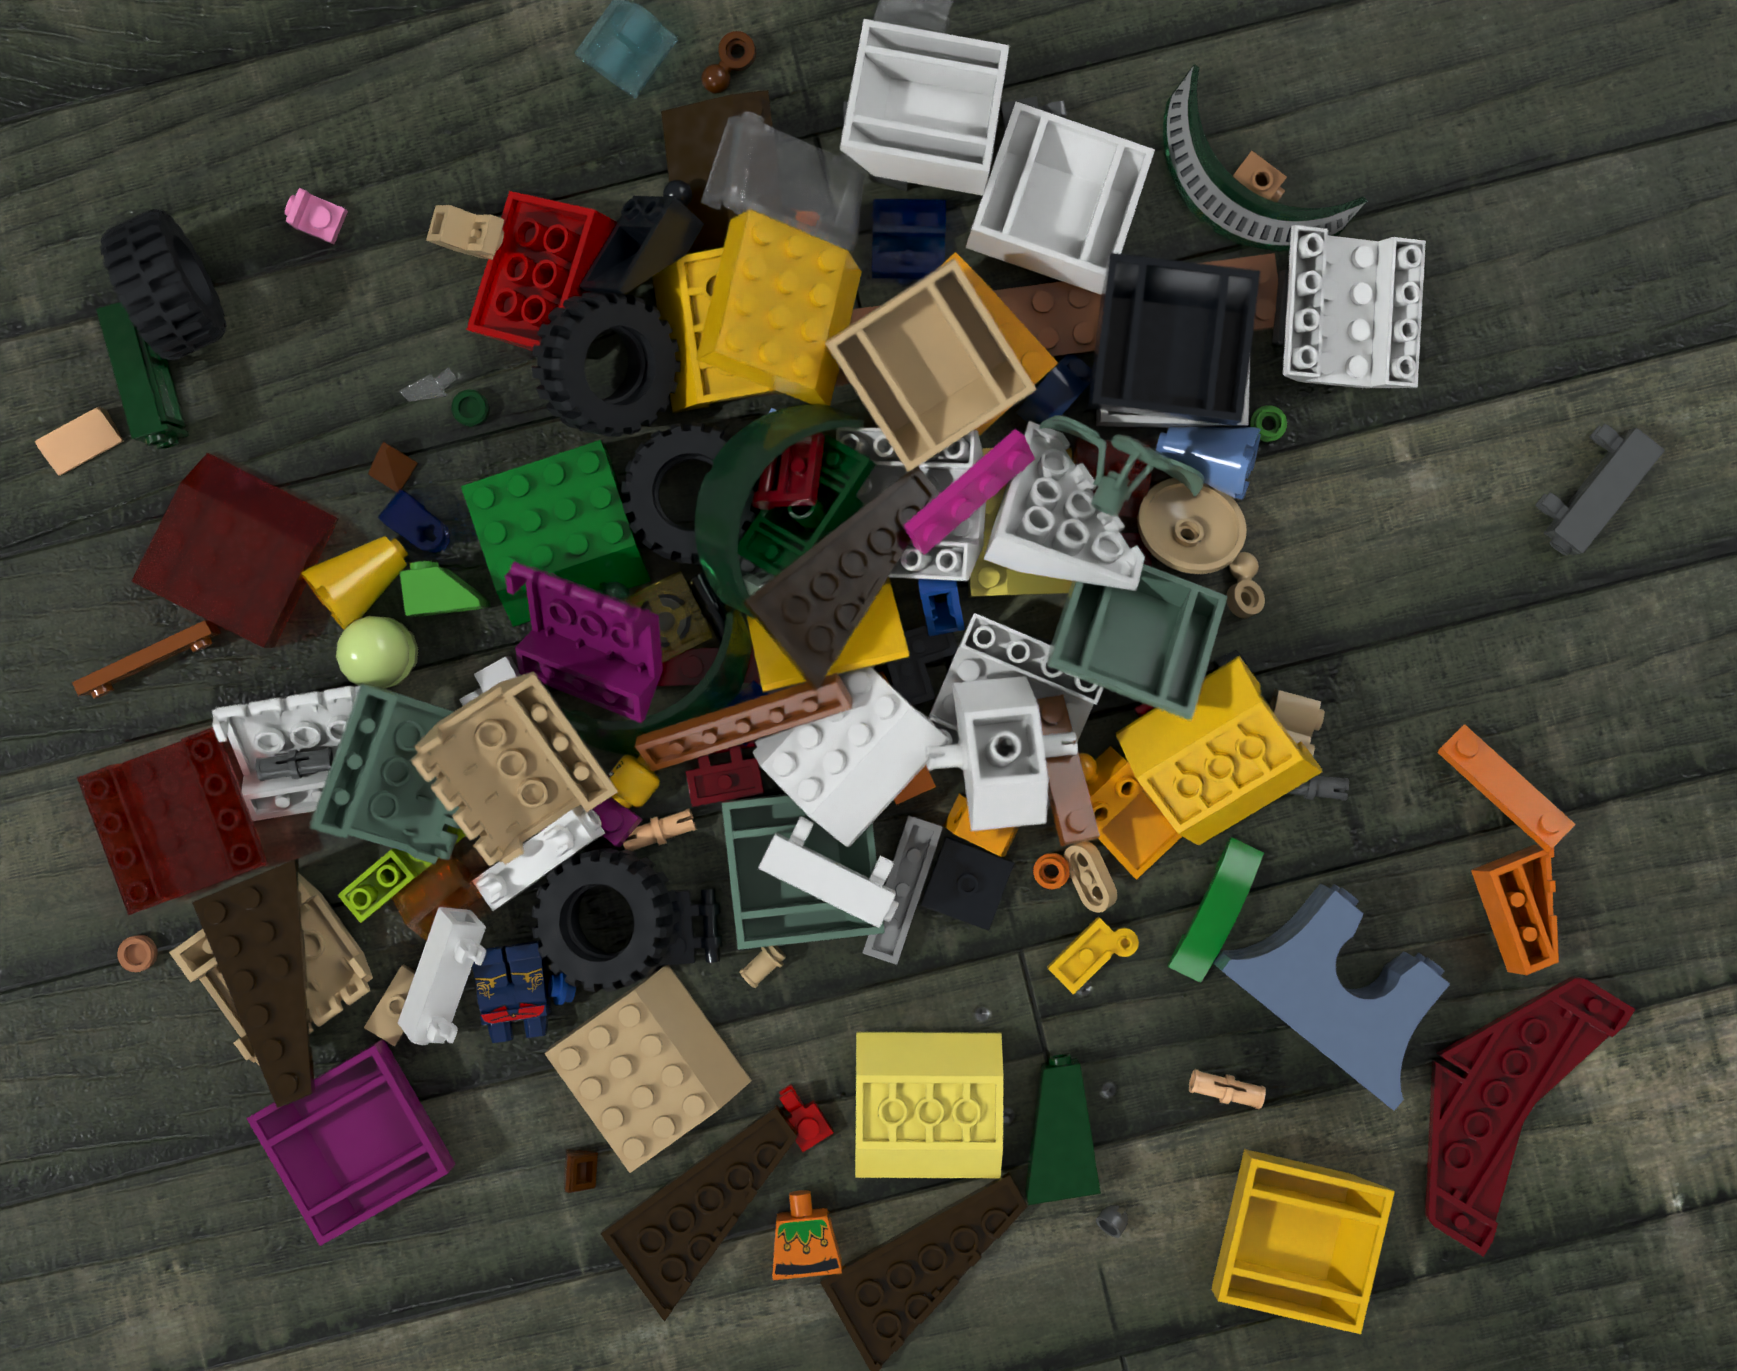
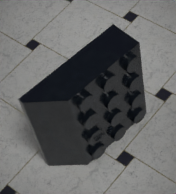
(1174, 339)

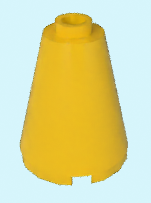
(356, 578)

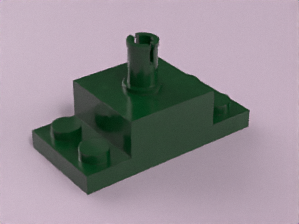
(788, 532)

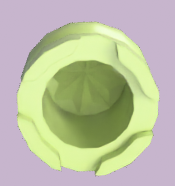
(376, 652)

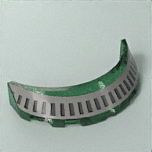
(1221, 199)

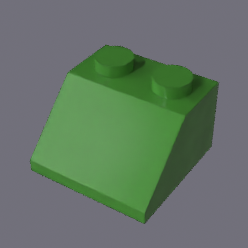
(437, 591)

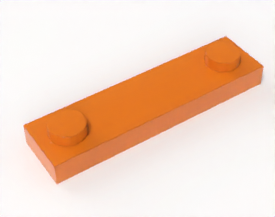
(1506, 788)

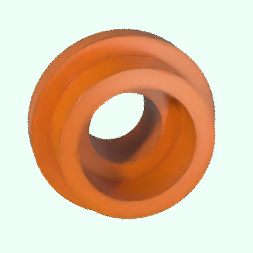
(1046, 880)

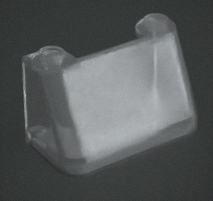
(787, 181)

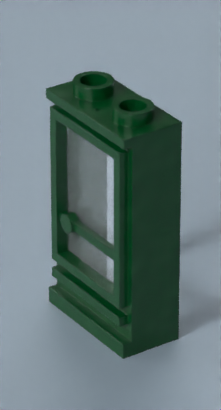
(142, 381)

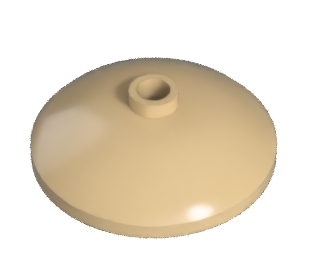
(1208, 520)

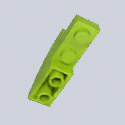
(385, 880)

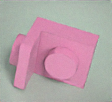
(315, 216)

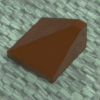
(392, 467)

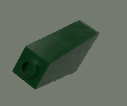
(1061, 1142)

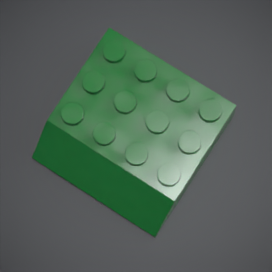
(558, 518)

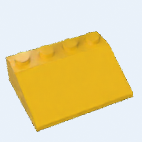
(874, 641)

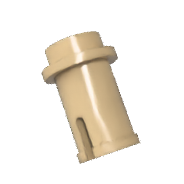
(762, 965)

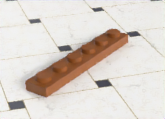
(743, 722)

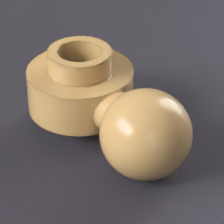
(1245, 596)

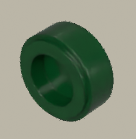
(470, 408)

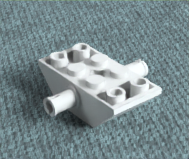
(999, 788)

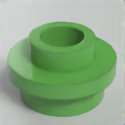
(1278, 418)

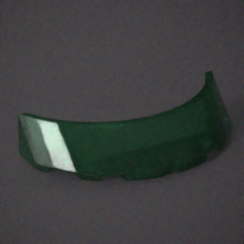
(731, 480)
(712, 694)

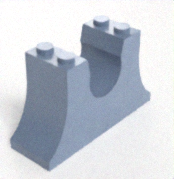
(1355, 1028)

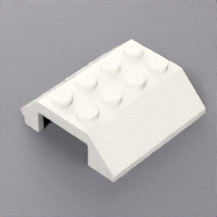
(273, 729)
(853, 761)

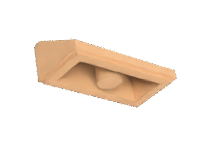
(79, 440)

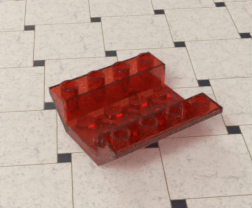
(172, 821)

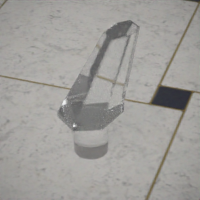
(429, 386)

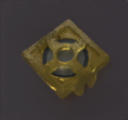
(675, 607)

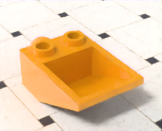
(1125, 814)

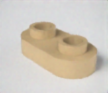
(1091, 876)

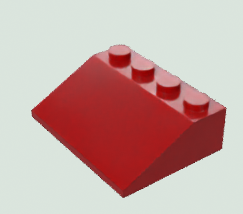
(536, 267)

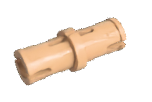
(660, 829)
(1227, 1089)

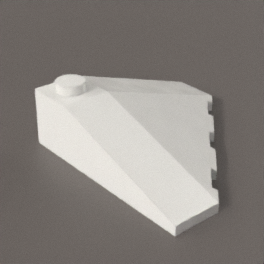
(1053, 529)

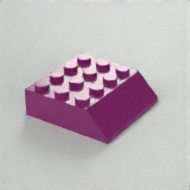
(352, 1143)

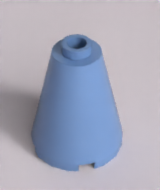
(1219, 453)

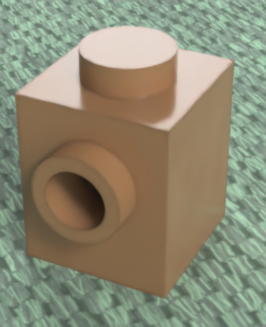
(1260, 177)

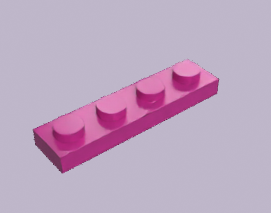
(969, 492)

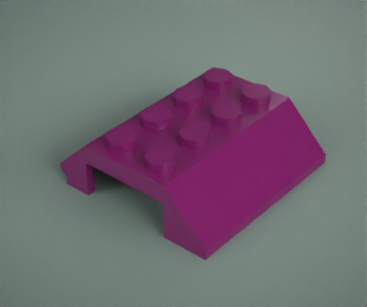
(588, 643)

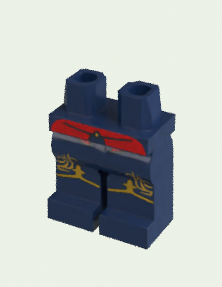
(515, 998)

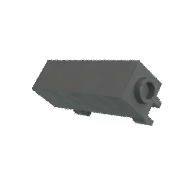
(1602, 492)

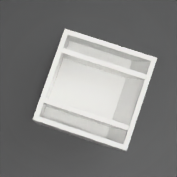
(924, 106)
(1059, 197)

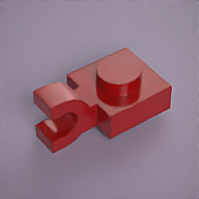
(806, 1119)

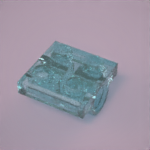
(626, 46)

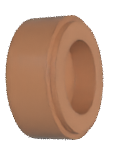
(137, 953)

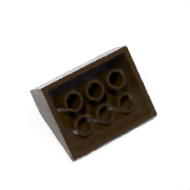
(691, 147)

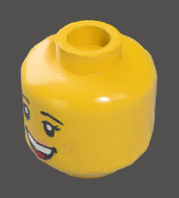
(633, 781)

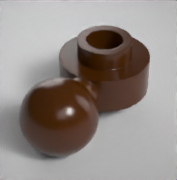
(717, 76)

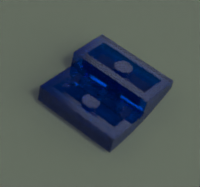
(907, 237)

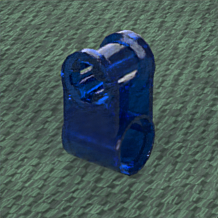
(411, 520)

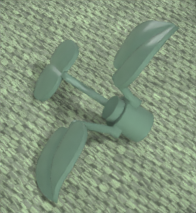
(1114, 488)

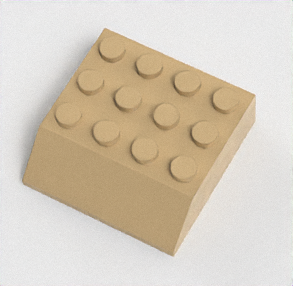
(930, 365)
(648, 1067)

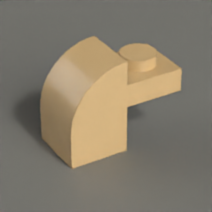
(466, 232)

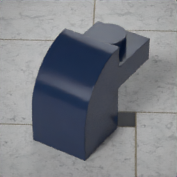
(1057, 390)

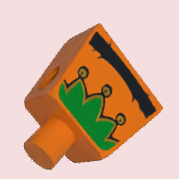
(805, 1241)

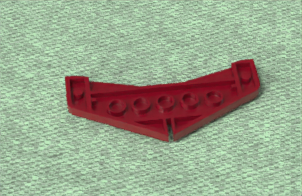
(1482, 1113)

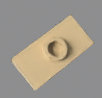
(386, 1014)

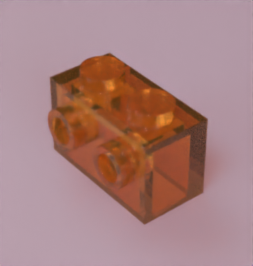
(440, 885)

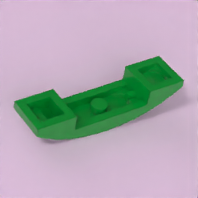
(1217, 910)

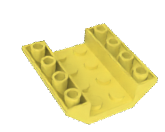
(929, 1105)

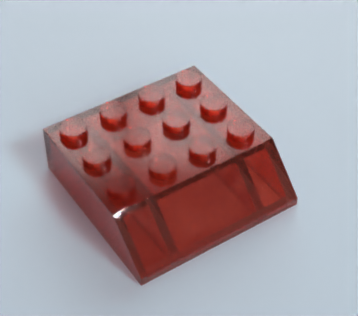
(235, 550)

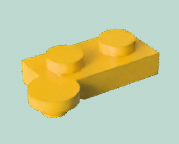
(1090, 952)

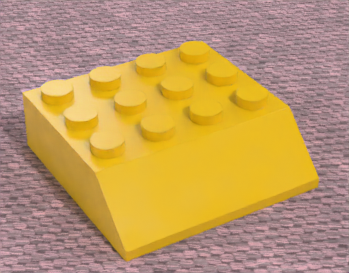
(778, 306)
(1302, 1241)

